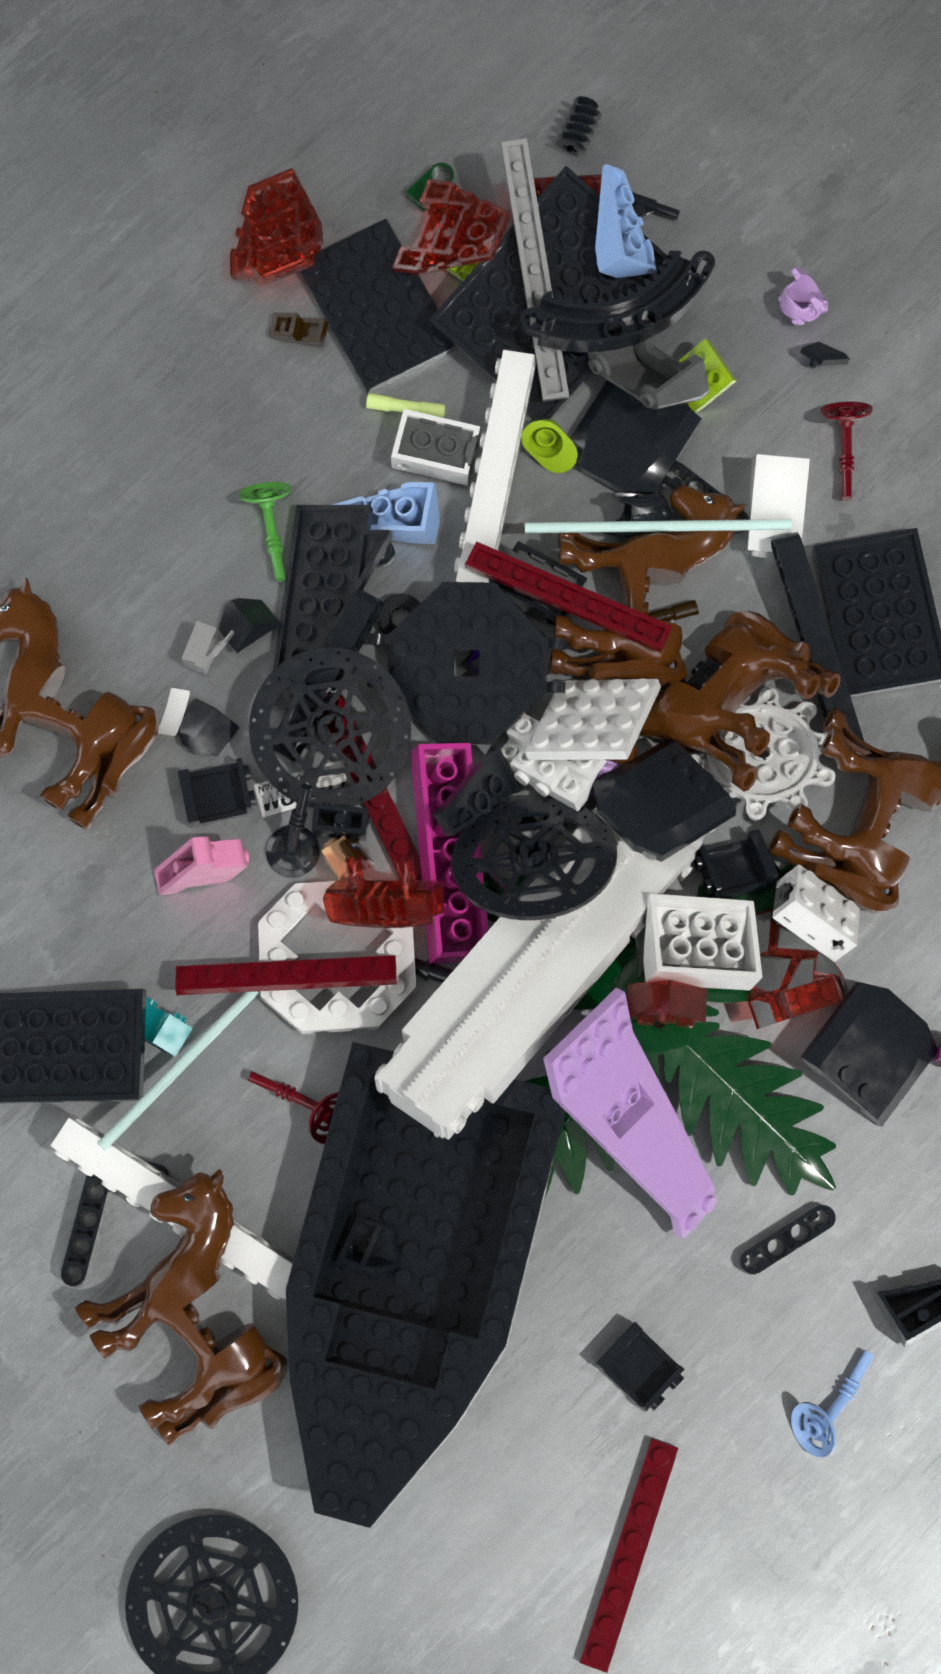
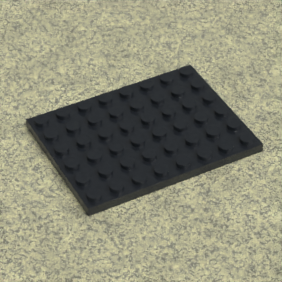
(488, 304)

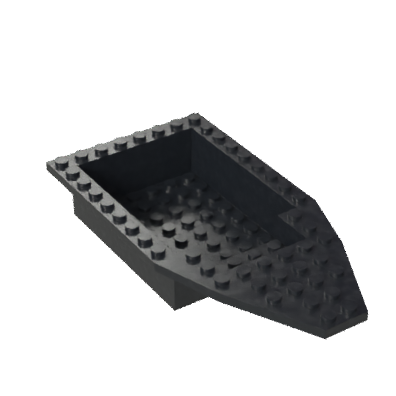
(401, 1354)

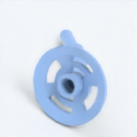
(821, 1424)

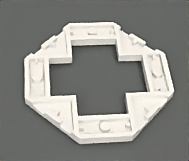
(339, 1012)

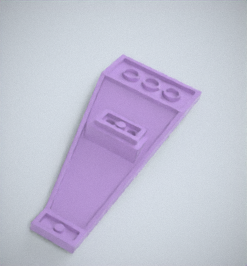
(619, 1102)

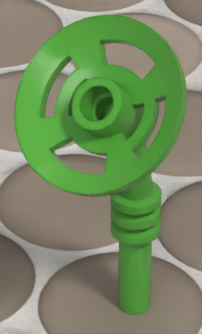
(265, 495)

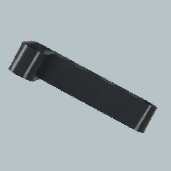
(91, 1234)

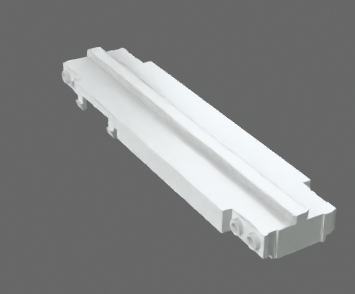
(518, 991)

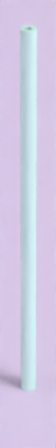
(658, 526)
(176, 1069)

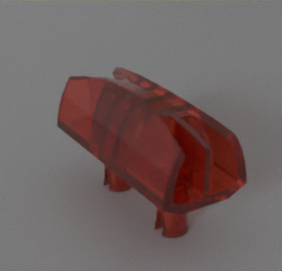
(383, 901)

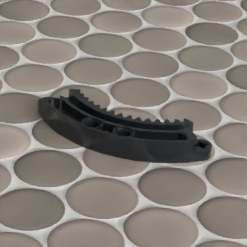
(586, 325)

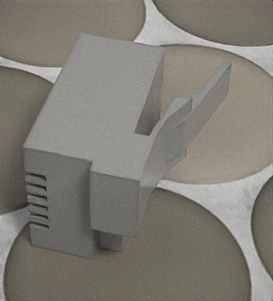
(203, 647)

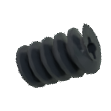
(579, 126)

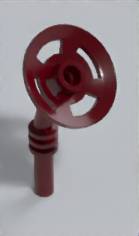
(846, 414)
(321, 1108)

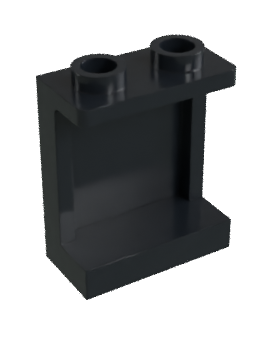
(217, 794)
(736, 868)
(640, 1368)

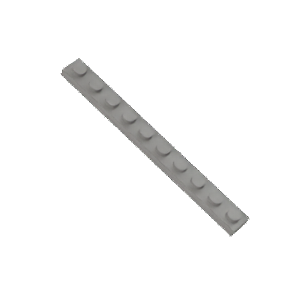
(532, 259)

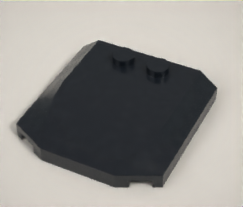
(632, 444)
(662, 800)
(872, 1049)

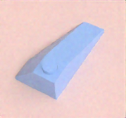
(619, 237)
(405, 511)

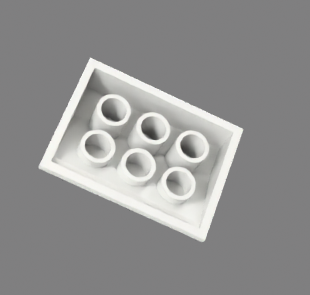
(702, 942)

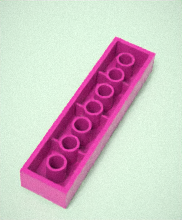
(436, 774)

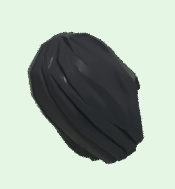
(641, 507)

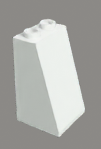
(776, 492)

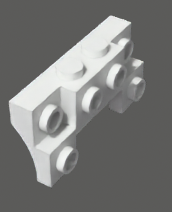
(560, 779)

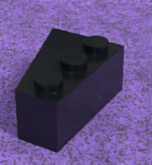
(912, 1309)

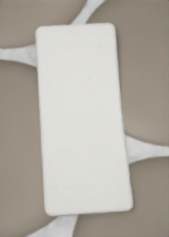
(174, 712)

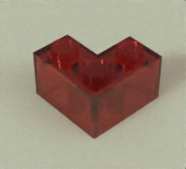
(667, 1002)

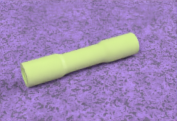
(388, 404)

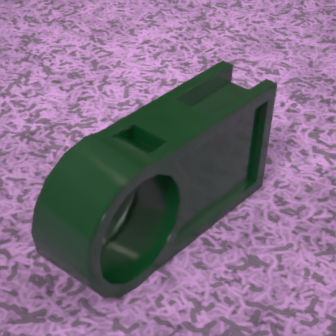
(416, 190)

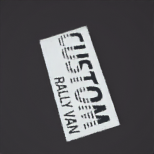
(274, 802)

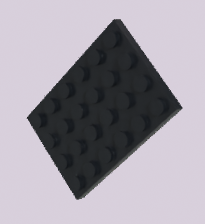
(374, 309)
(881, 611)
(72, 1046)

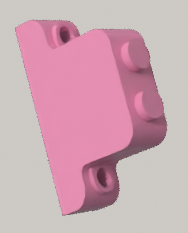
(201, 864)

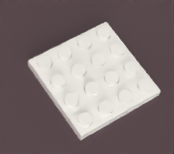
(593, 720)

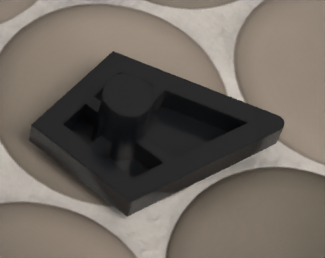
(823, 355)

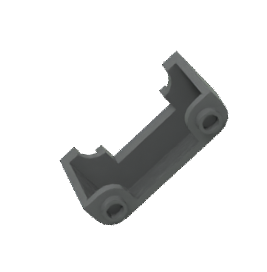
(652, 374)

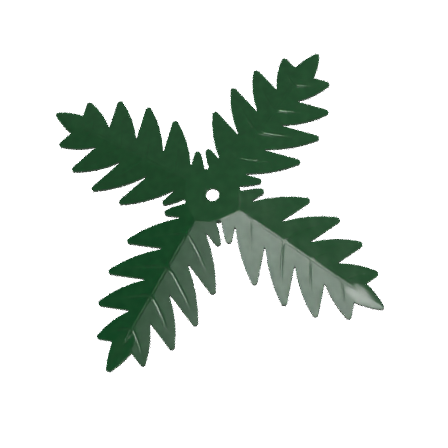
(705, 1071)

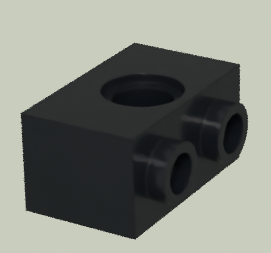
(340, 821)

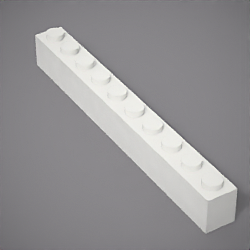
(498, 458)
(141, 1182)

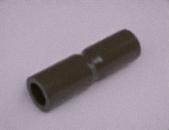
(676, 612)

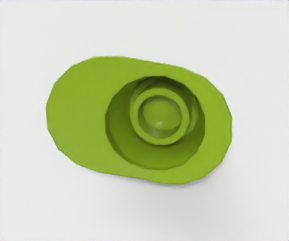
(549, 445)

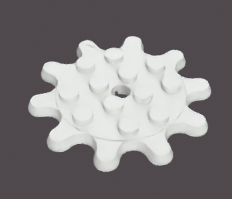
(791, 759)

